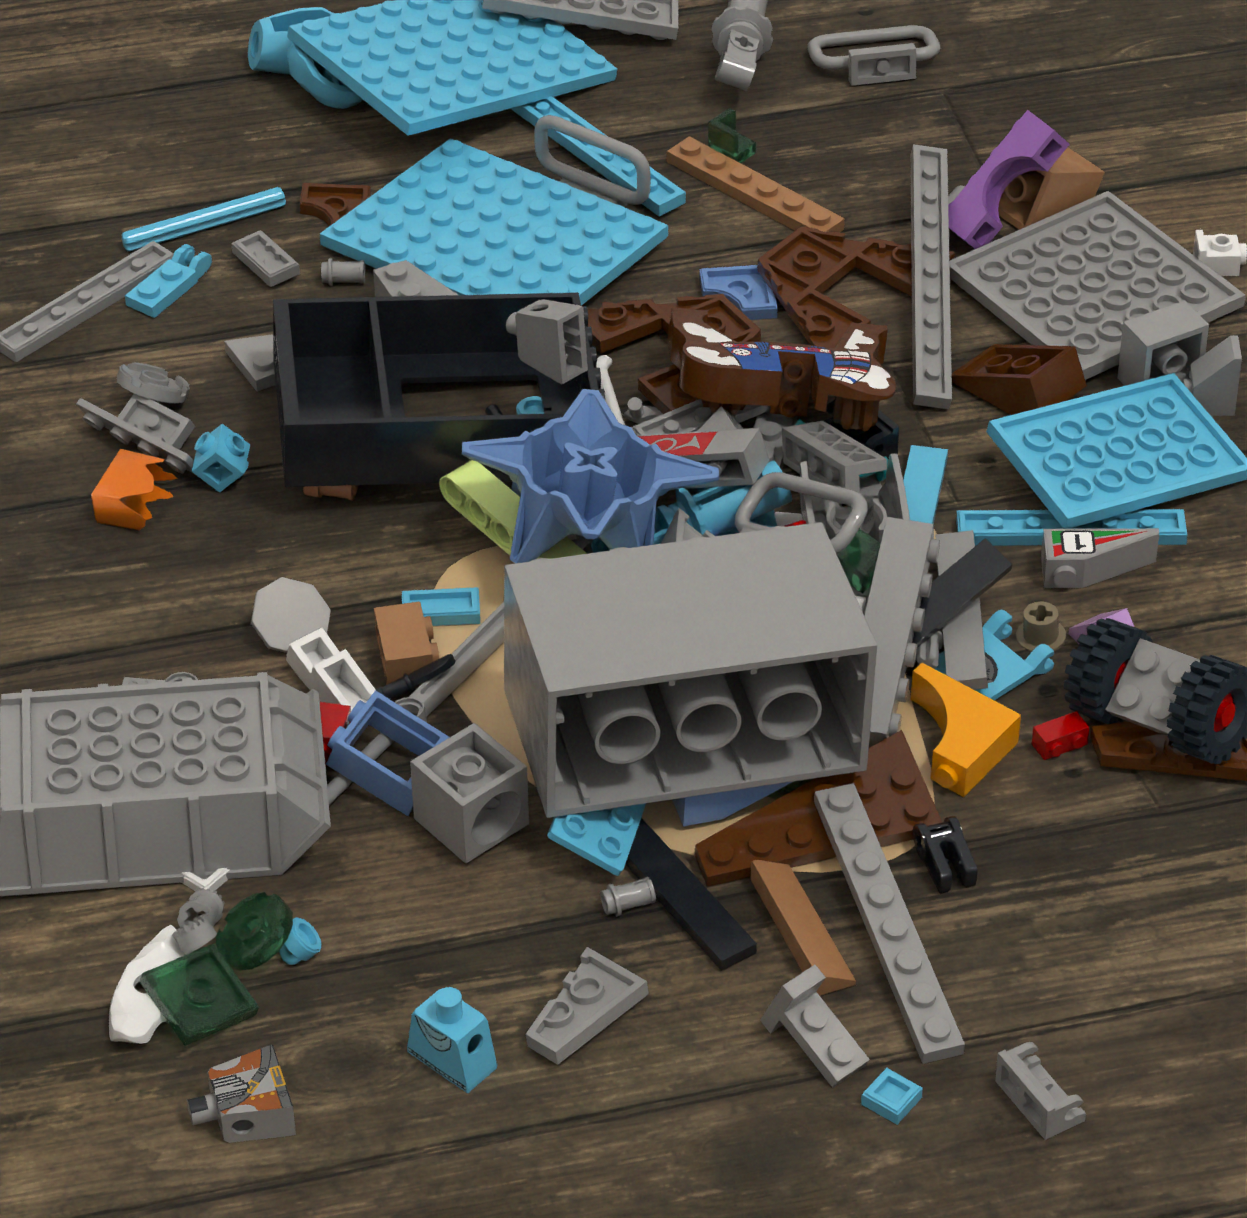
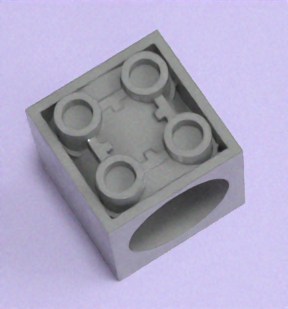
(470, 792)

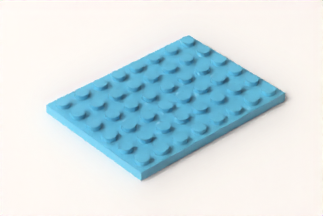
(448, 59)
(494, 228)

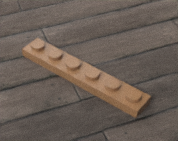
(751, 187)

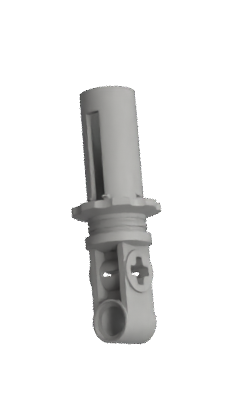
(741, 38)

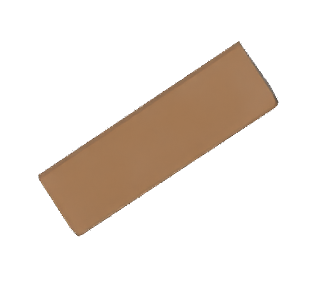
(800, 924)

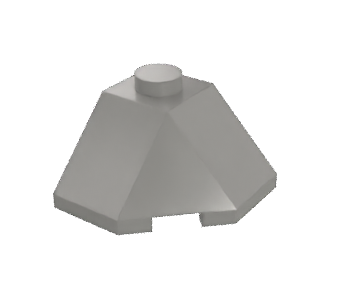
(1216, 378)

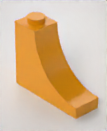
(973, 729)

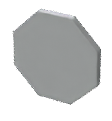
(288, 612)

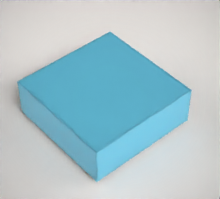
(891, 1096)

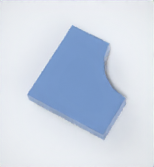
(742, 287)

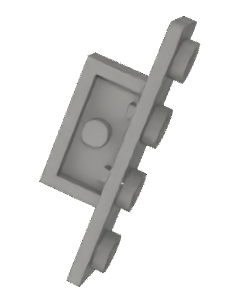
(147, 424)

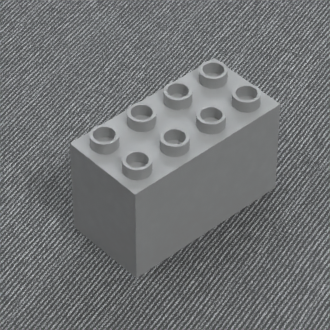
(687, 668)

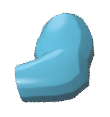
(273, 52)

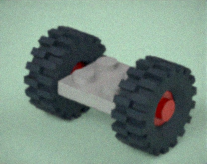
(1189, 699)

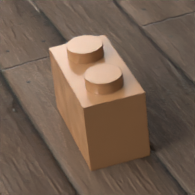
(404, 639)

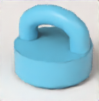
(302, 943)

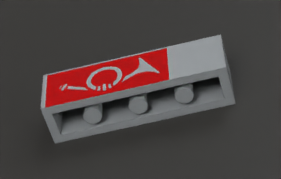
(736, 452)

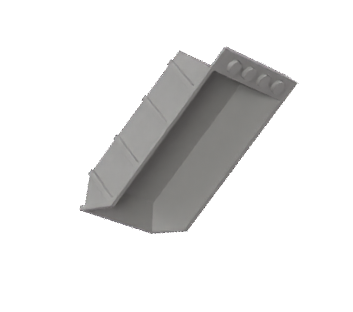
(158, 783)

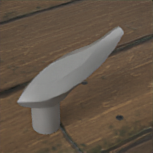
(639, 413)

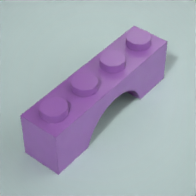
(1025, 148)

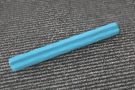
(204, 219)

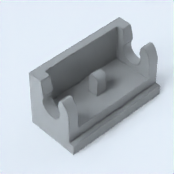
(1037, 1092)

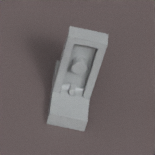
(815, 1027)

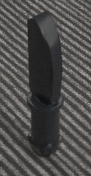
(417, 677)

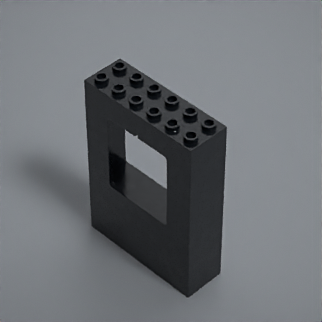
(344, 371)

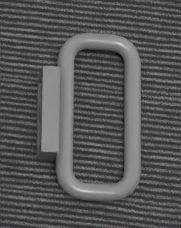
(876, 63)
(586, 181)
(807, 487)

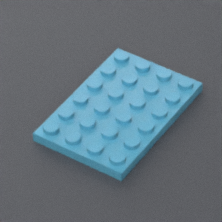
(1119, 450)

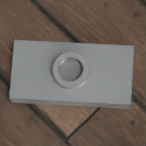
(265, 258)

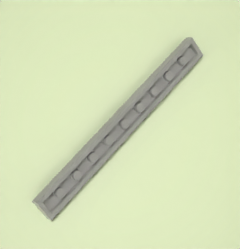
(930, 278)

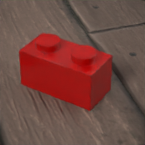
(1060, 735)

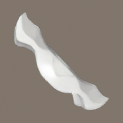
(133, 1013)

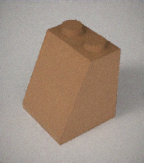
(1045, 193)

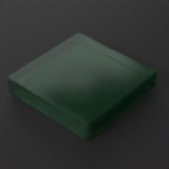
(199, 994)

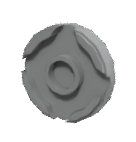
(152, 383)

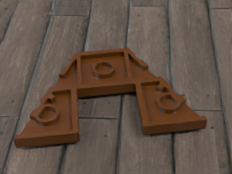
(815, 260)
(634, 319)

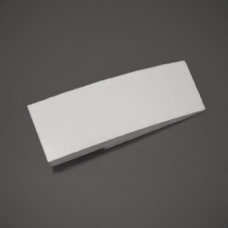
(328, 670)

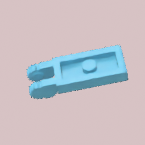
(169, 281)

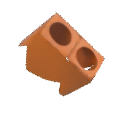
(126, 488)

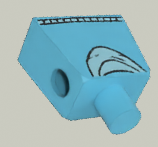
(452, 1039)

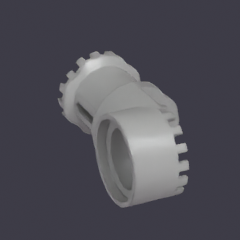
(198, 929)

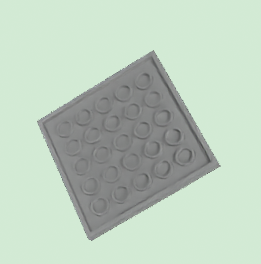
(1086, 275)

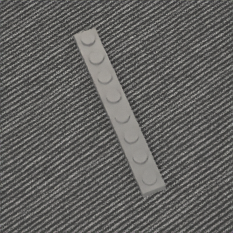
(889, 924)

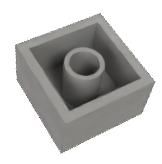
(1161, 343)

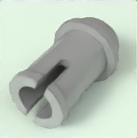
(342, 272)
(627, 896)

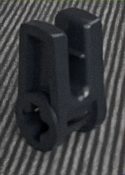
(939, 845)

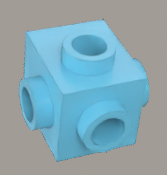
(220, 457)

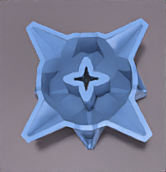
(585, 479)

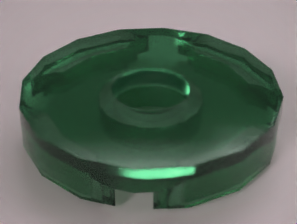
(249, 950)

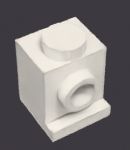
(1220, 252)

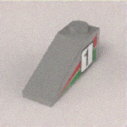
(1092, 555)

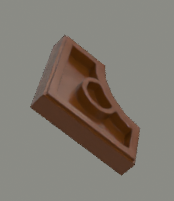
(331, 201)

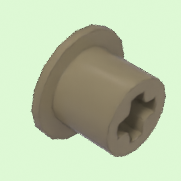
(1041, 627)

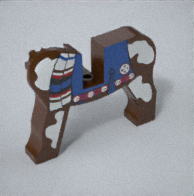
(782, 373)

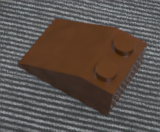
(1022, 376)

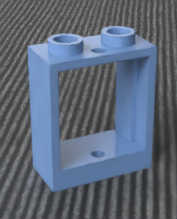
(396, 724)

